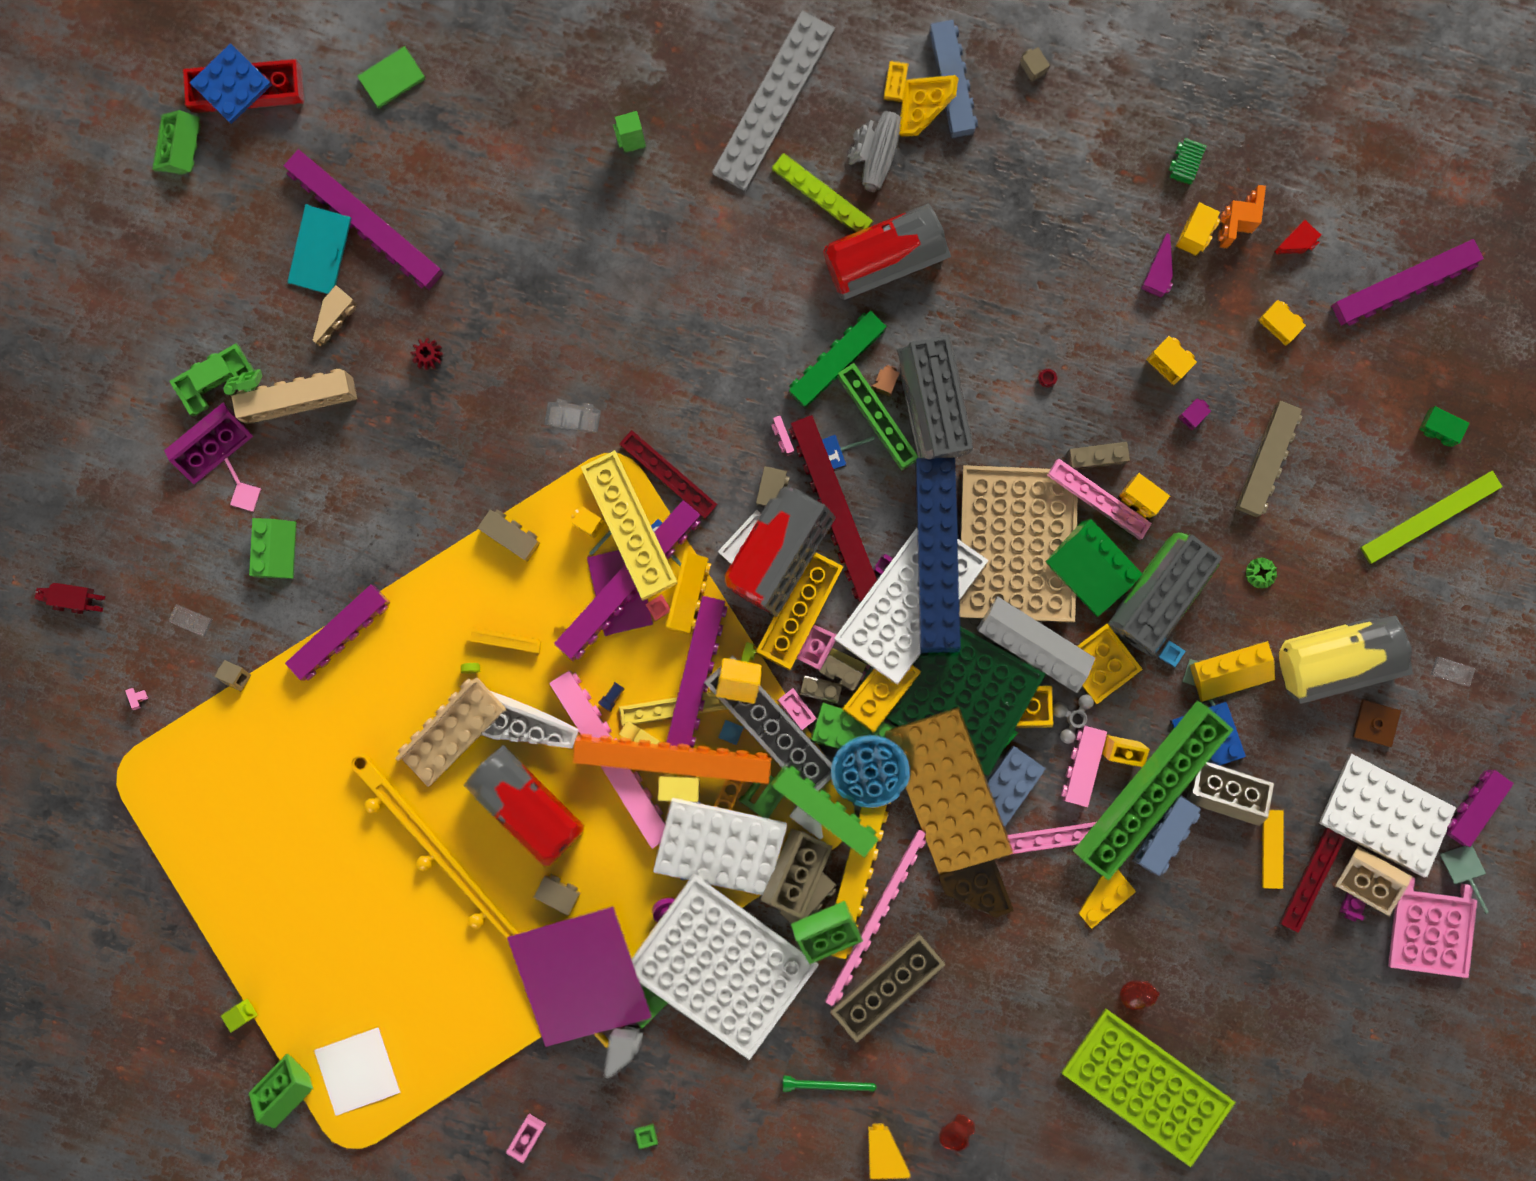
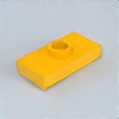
(896, 81)

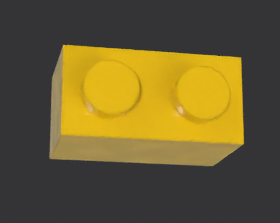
(1282, 322)
(587, 521)
(1125, 751)

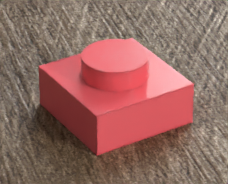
(658, 607)

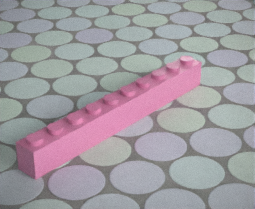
(623, 780)

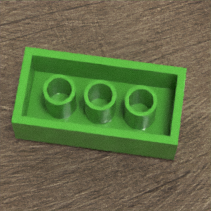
(836, 727)

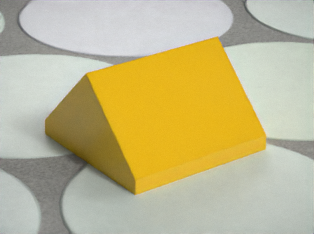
(738, 680)

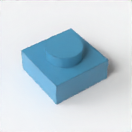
(1171, 653)
(731, 732)

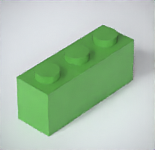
(629, 132)

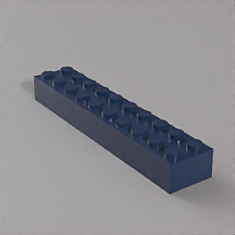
(937, 555)

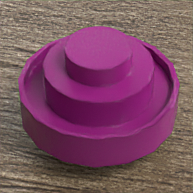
(661, 907)

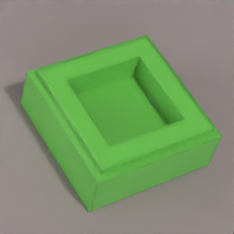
(646, 1136)

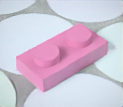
(785, 443)
(796, 709)

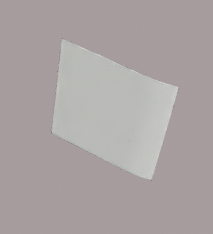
(357, 1071)

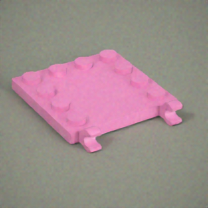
(1433, 932)

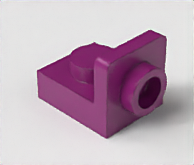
(1352, 907)

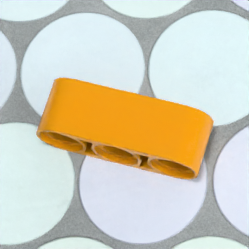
(729, 799)

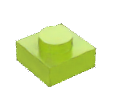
(749, 652)

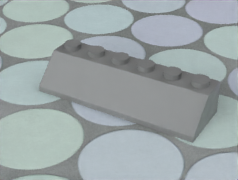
(1036, 644)

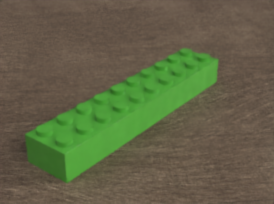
(1153, 790)

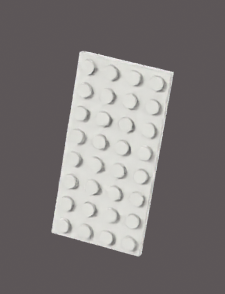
(887, 620)

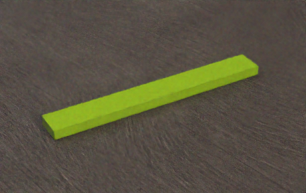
(1431, 517)

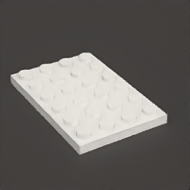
(1387, 815)
(719, 846)

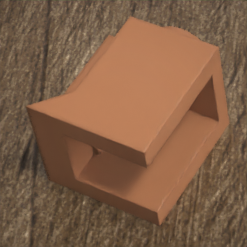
(886, 380)

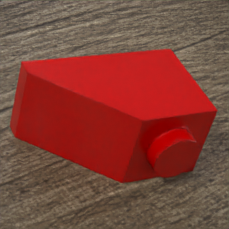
(1300, 240)

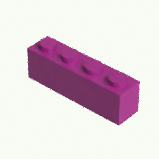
(1479, 807)

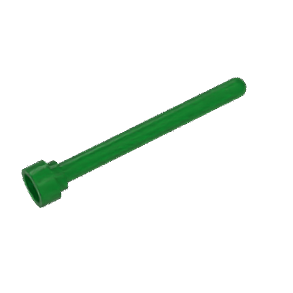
(790, 1084)

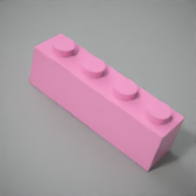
(1084, 766)

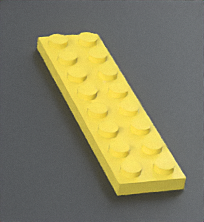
(629, 525)

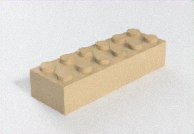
(294, 396)

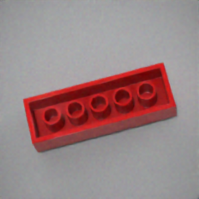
(282, 74)

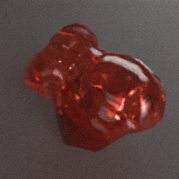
(1138, 994)
(956, 1133)

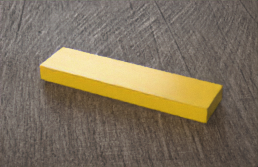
(1273, 850)

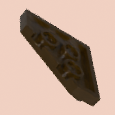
(979, 888)

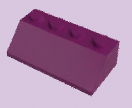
(203, 445)

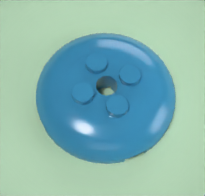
(870, 787)

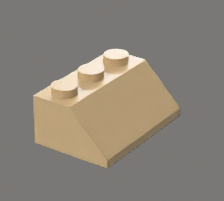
(1373, 881)

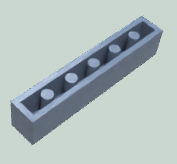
(948, 63)

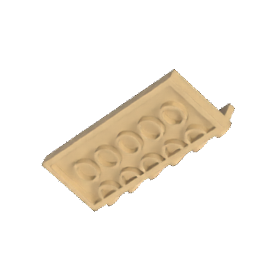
(451, 731)

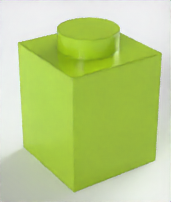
(239, 1015)

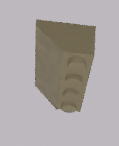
(1231, 793)
(796, 873)

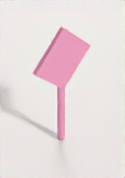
(244, 495)

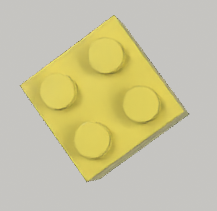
(681, 788)

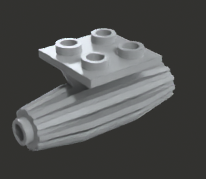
(876, 149)

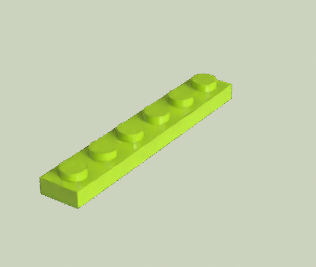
(821, 194)

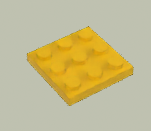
(1111, 666)

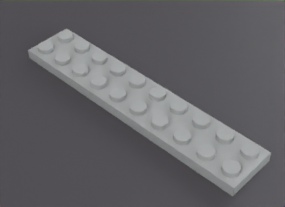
(773, 100)

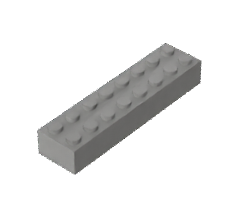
(777, 734)

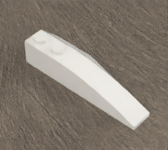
(529, 725)

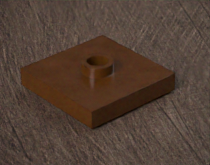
(1376, 723)

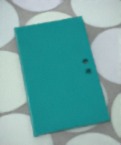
(316, 254)

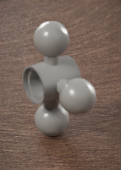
(1060, 710)

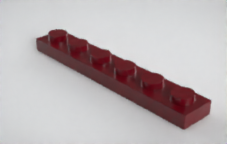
(668, 474)
(1312, 880)

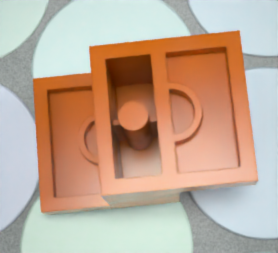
(1242, 216)

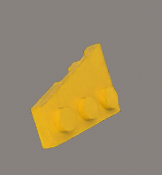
(1105, 898)

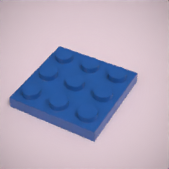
(230, 83)
(1231, 748)

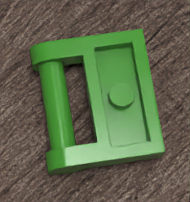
(766, 802)

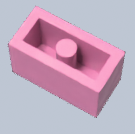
(525, 1138)

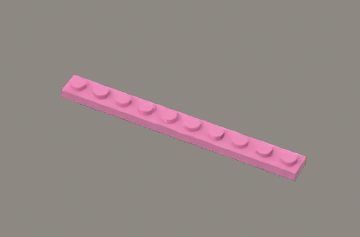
(880, 910)

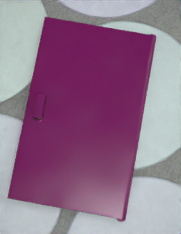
(635, 613)

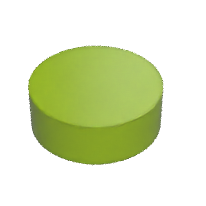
(469, 668)

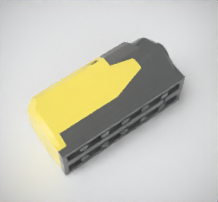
(1345, 658)

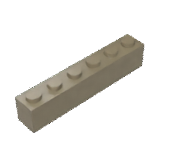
(1269, 458)

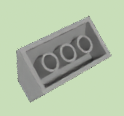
(622, 1046)

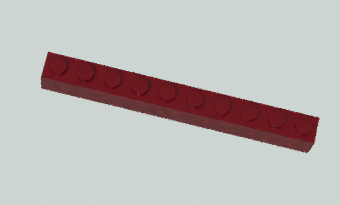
(830, 494)

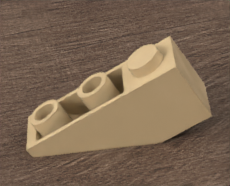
(332, 313)

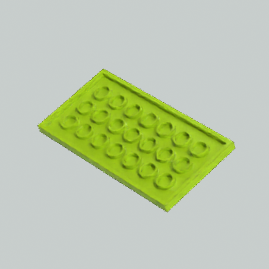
(1148, 1087)

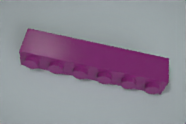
(337, 633)

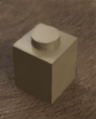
(1034, 63)
(232, 675)

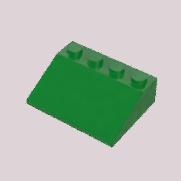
(1093, 567)

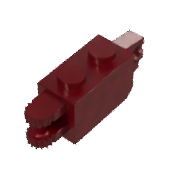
(69, 596)

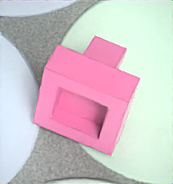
(135, 698)

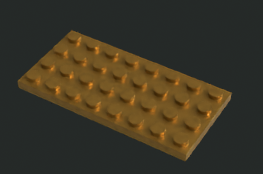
(951, 792)

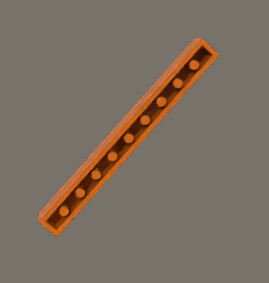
(672, 759)

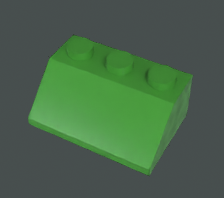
(176, 142)
(272, 548)
(826, 932)
(280, 1092)

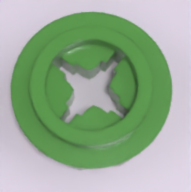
(1258, 581)

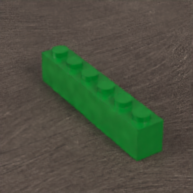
(840, 356)

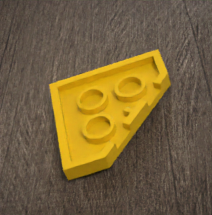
(924, 101)

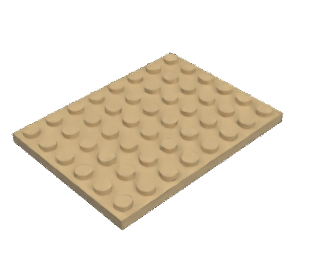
(1016, 524)

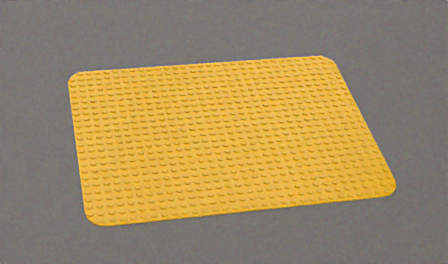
(326, 902)

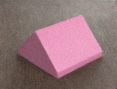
(817, 647)

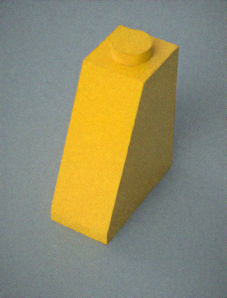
(884, 1155)

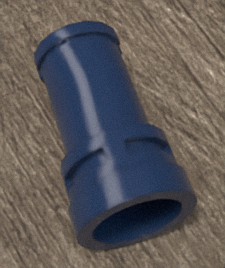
(609, 700)

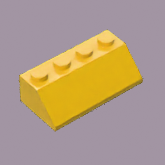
(688, 592)
(1233, 671)

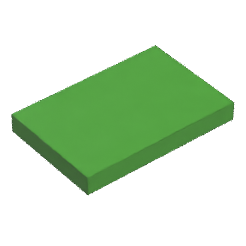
(391, 77)

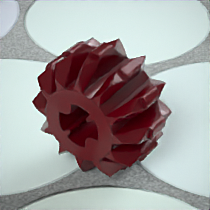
(419, 357)

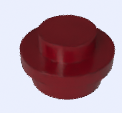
(1047, 378)

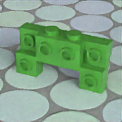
(208, 375)

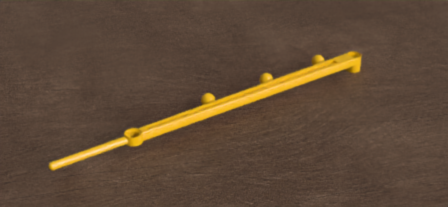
(437, 852)

